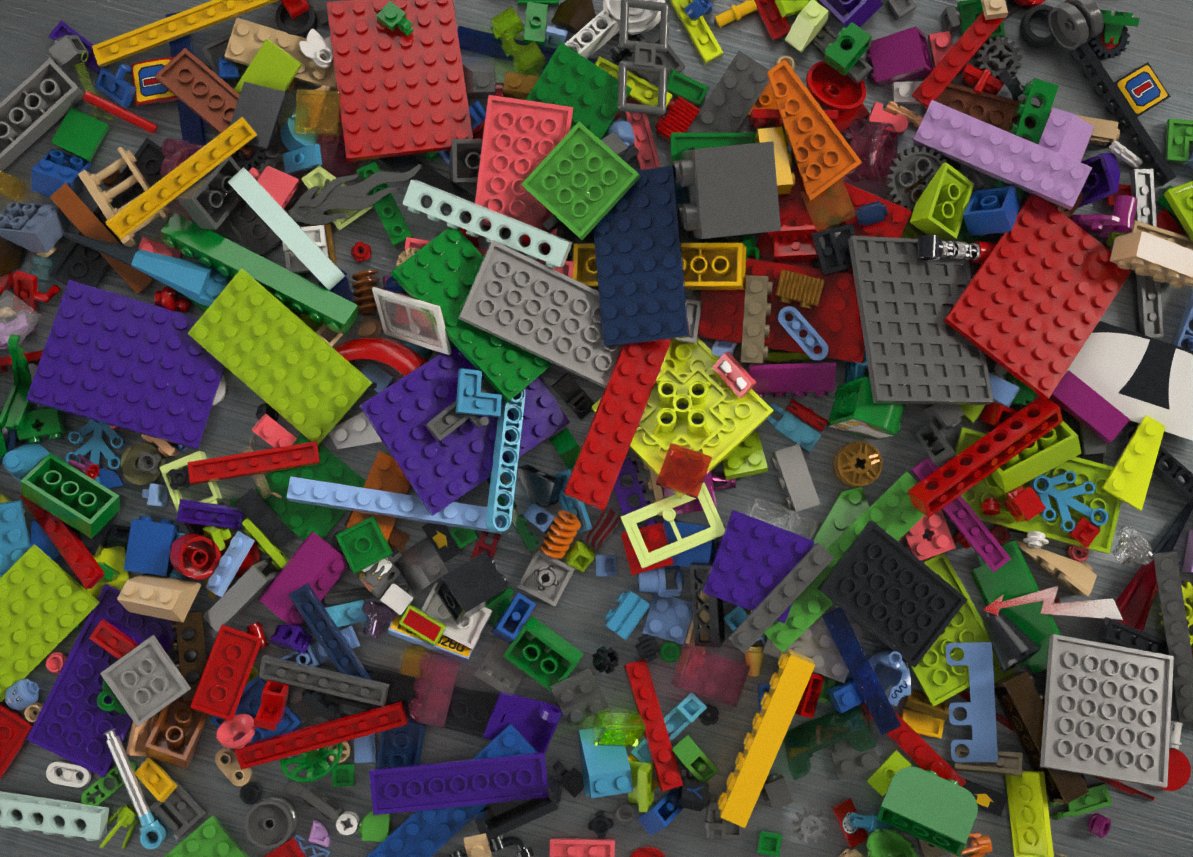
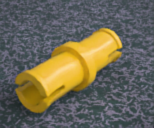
(735, 13)

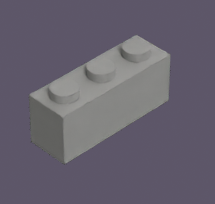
(795, 478)

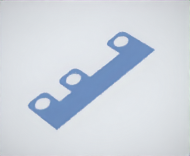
(981, 709)

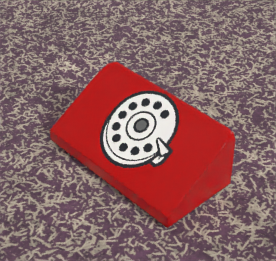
(853, 835)

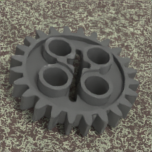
(907, 165)

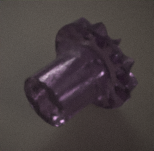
(377, 616)

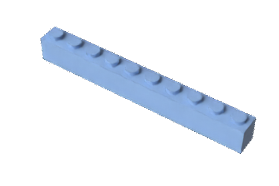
(385, 504)

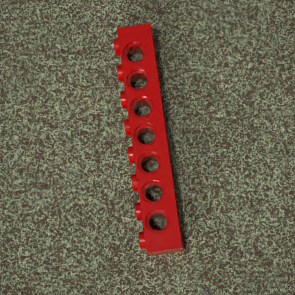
(985, 456)

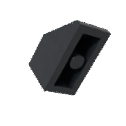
(540, 485)

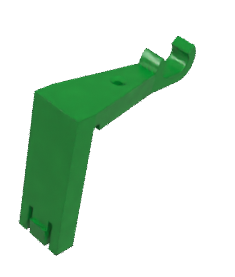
(16, 405)

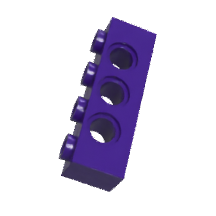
(637, 488)

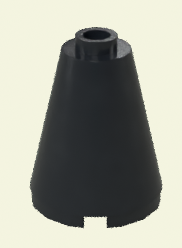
(1008, 641)

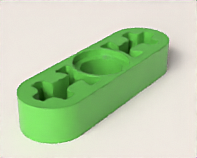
(93, 788)

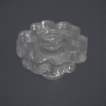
(1132, 547)

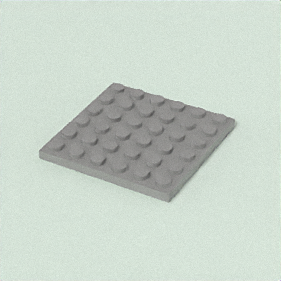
(1107, 711)

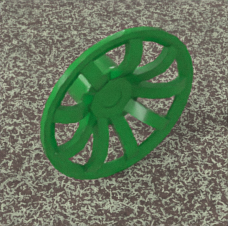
(314, 762)

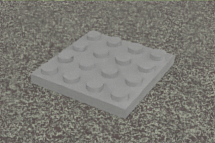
(820, 647)

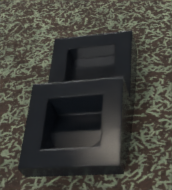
(573, 395)

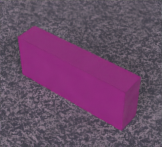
(1089, 407)

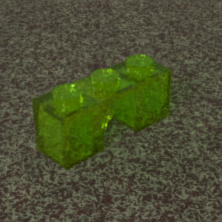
(526, 58)

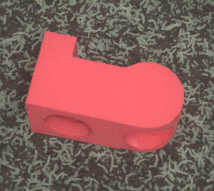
(878, 115)

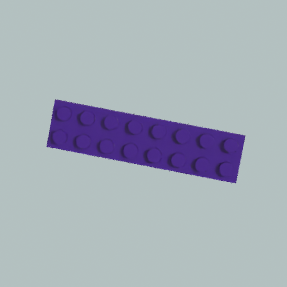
(458, 783)

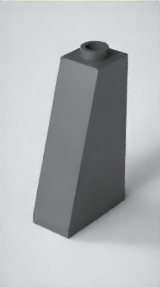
(241, 594)

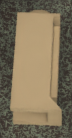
(1104, 131)

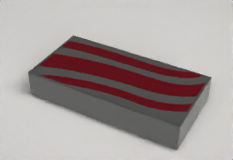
(602, 528)

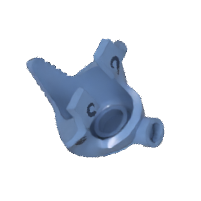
(892, 670)

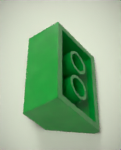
(542, 654)

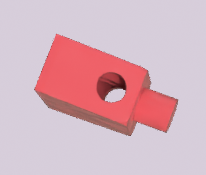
(277, 184)

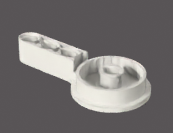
(639, 22)

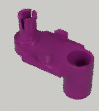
(1120, 222)

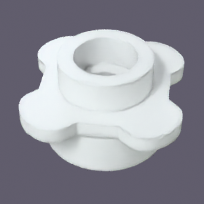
(1035, 539)

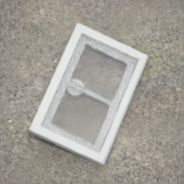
(412, 320)

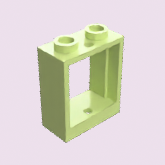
(178, 465)

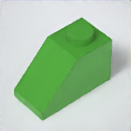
(695, 759)
(375, 827)

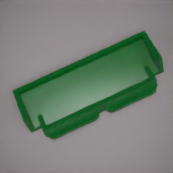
(1016, 581)

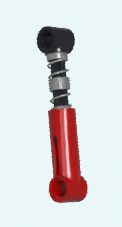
(933, 248)

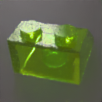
(617, 728)

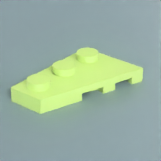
(321, 178)

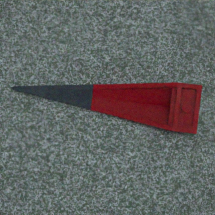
(1139, 594)

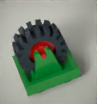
(1114, 34)

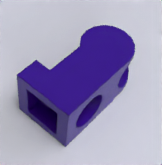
(291, 638)

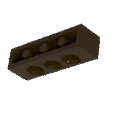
(196, 643)

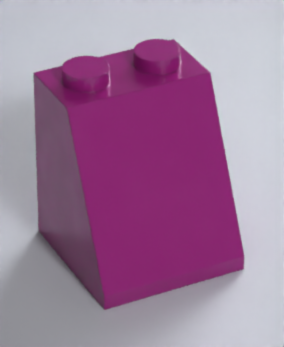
(900, 57)

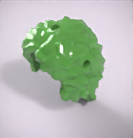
(889, 844)

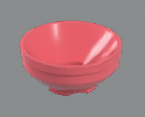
(231, 730)

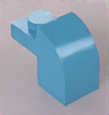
(293, 140)

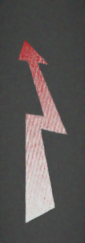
(1092, 608)

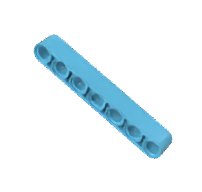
(508, 469)

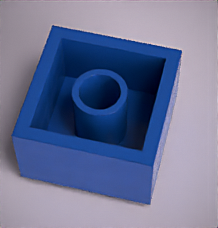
(992, 211)

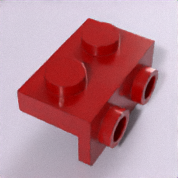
(794, 242)

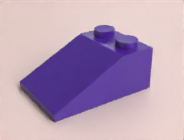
(852, 10)

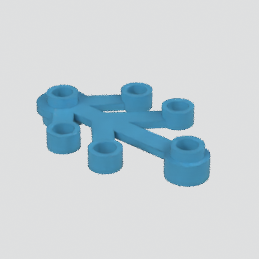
(96, 444)
(1065, 499)

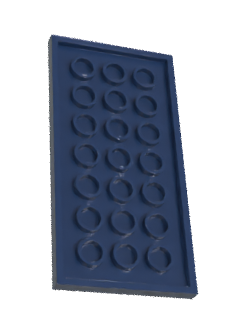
(642, 264)

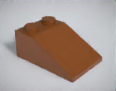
(176, 734)

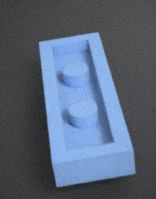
(229, 563)

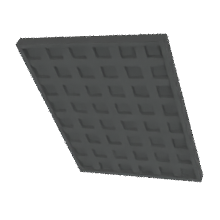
(902, 313)

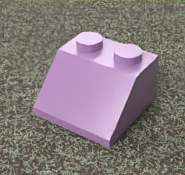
(1066, 134)

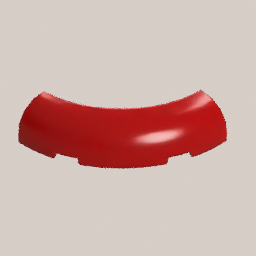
(383, 350)

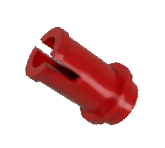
(255, 629)

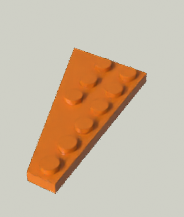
(815, 141)

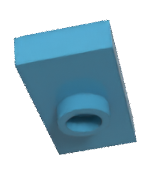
(302, 159)

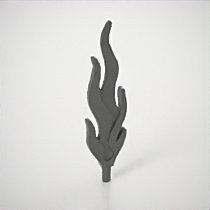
(353, 197)

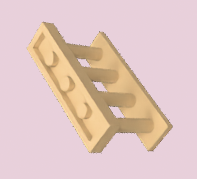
(104, 198)

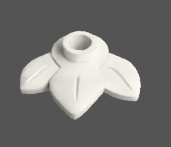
(315, 47)

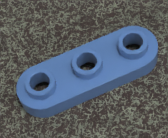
(800, 323)

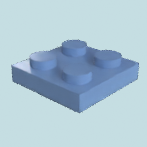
(668, 618)

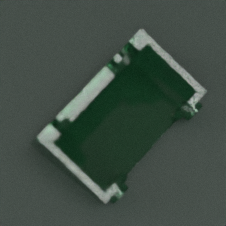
(825, 731)

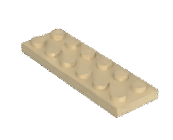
(249, 37)

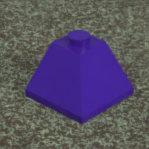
(1102, 179)

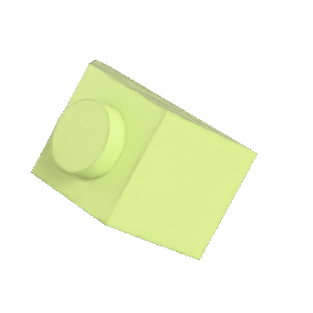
(807, 25)

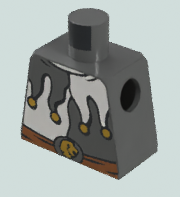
(380, 575)

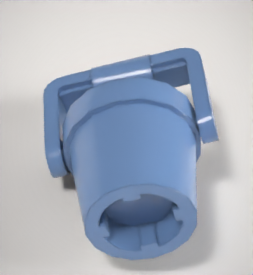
(655, 581)

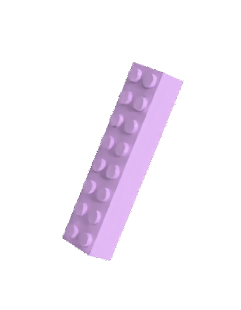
(1002, 155)

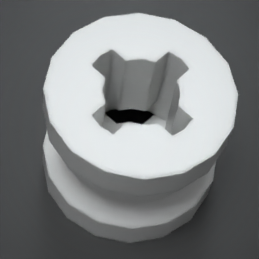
(350, 818)

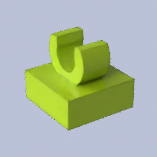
(217, 535)

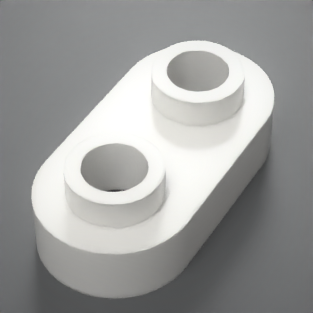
(70, 774)

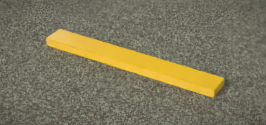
(181, 178)

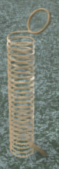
(275, 494)

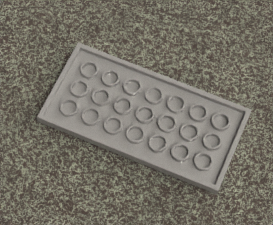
(540, 313)

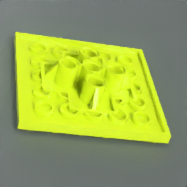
(724, 415)

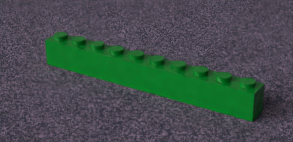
(283, 284)

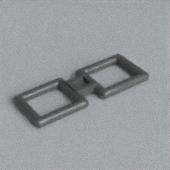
(643, 57)

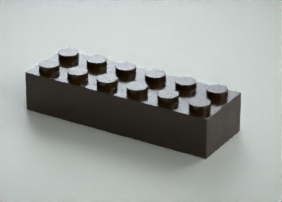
(1026, 714)

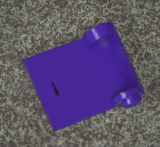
(530, 717)

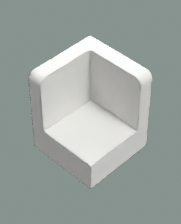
(397, 599)

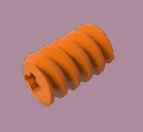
(562, 535)

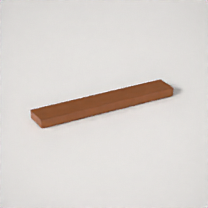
(93, 228)

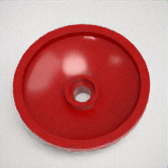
(834, 89)

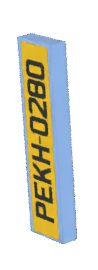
(445, 645)

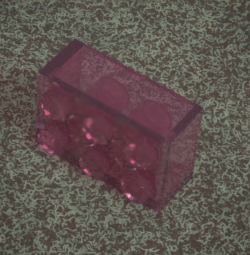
(710, 675)
(434, 689)

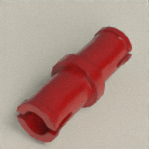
(807, 415)

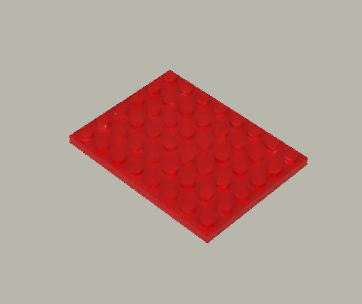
(395, 87)
(1038, 296)

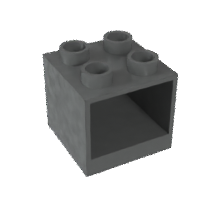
(728, 190)

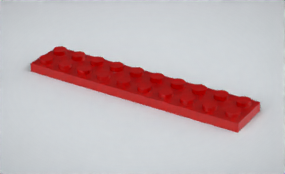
(615, 422)

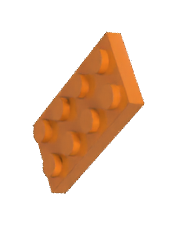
(388, 477)

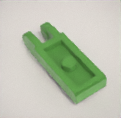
(1095, 799)

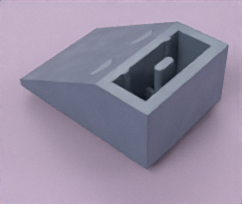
(33, 225)

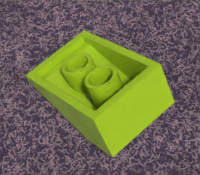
(943, 204)

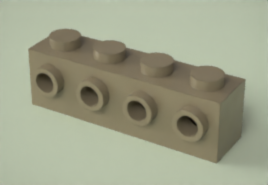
(754, 320)

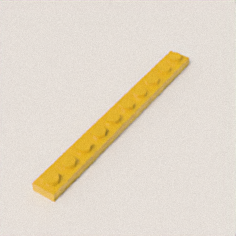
(172, 28)

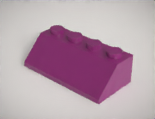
(793, 379)
(313, 563)

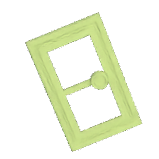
(666, 507)

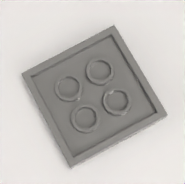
(145, 680)

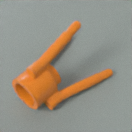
(979, 846)

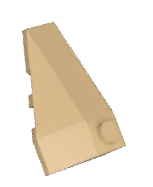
(1071, 574)

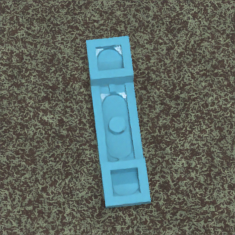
(676, 720)

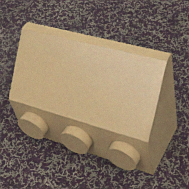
(159, 596)

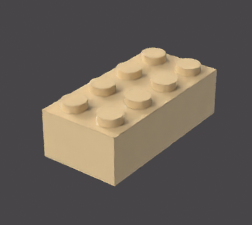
(1154, 258)

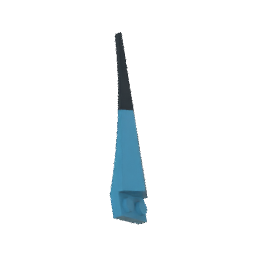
(190, 278)

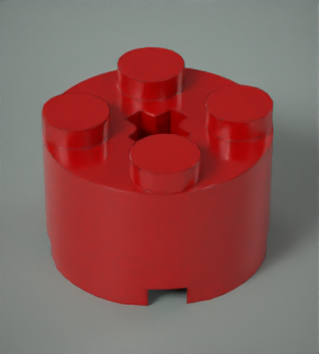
(184, 559)

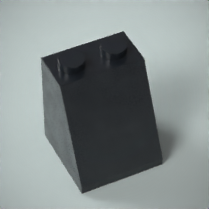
(471, 587)

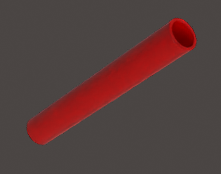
(119, 112)

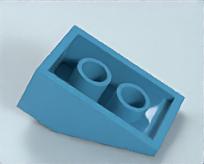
(603, 767)

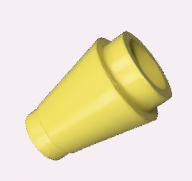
(754, 659)

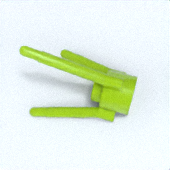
(126, 816)

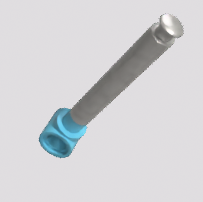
(135, 793)

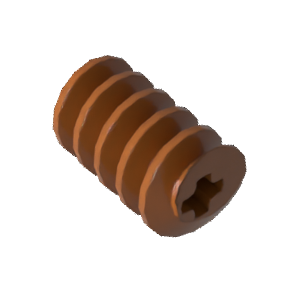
(364, 293)

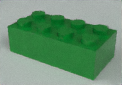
(70, 495)

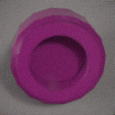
(1101, 826)

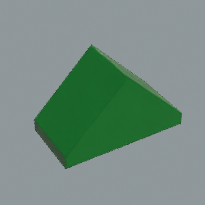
(566, 447)

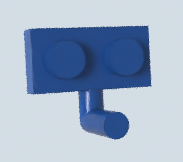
(115, 86)

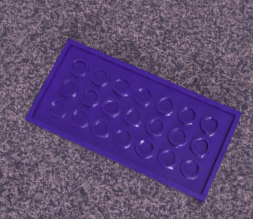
(71, 718)

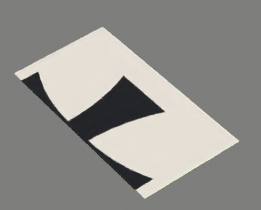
(1139, 376)

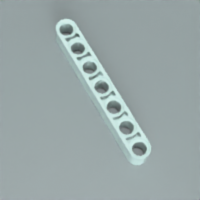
(286, 228)

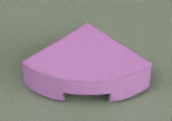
(319, 834)

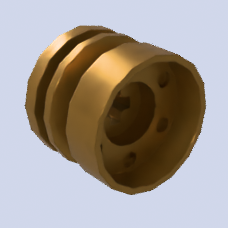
(844, 464)

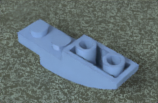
(316, 654)

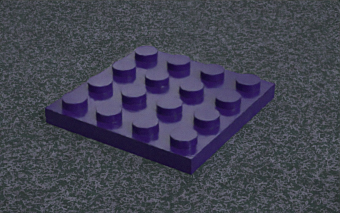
(753, 561)

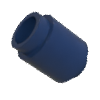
(871, 213)

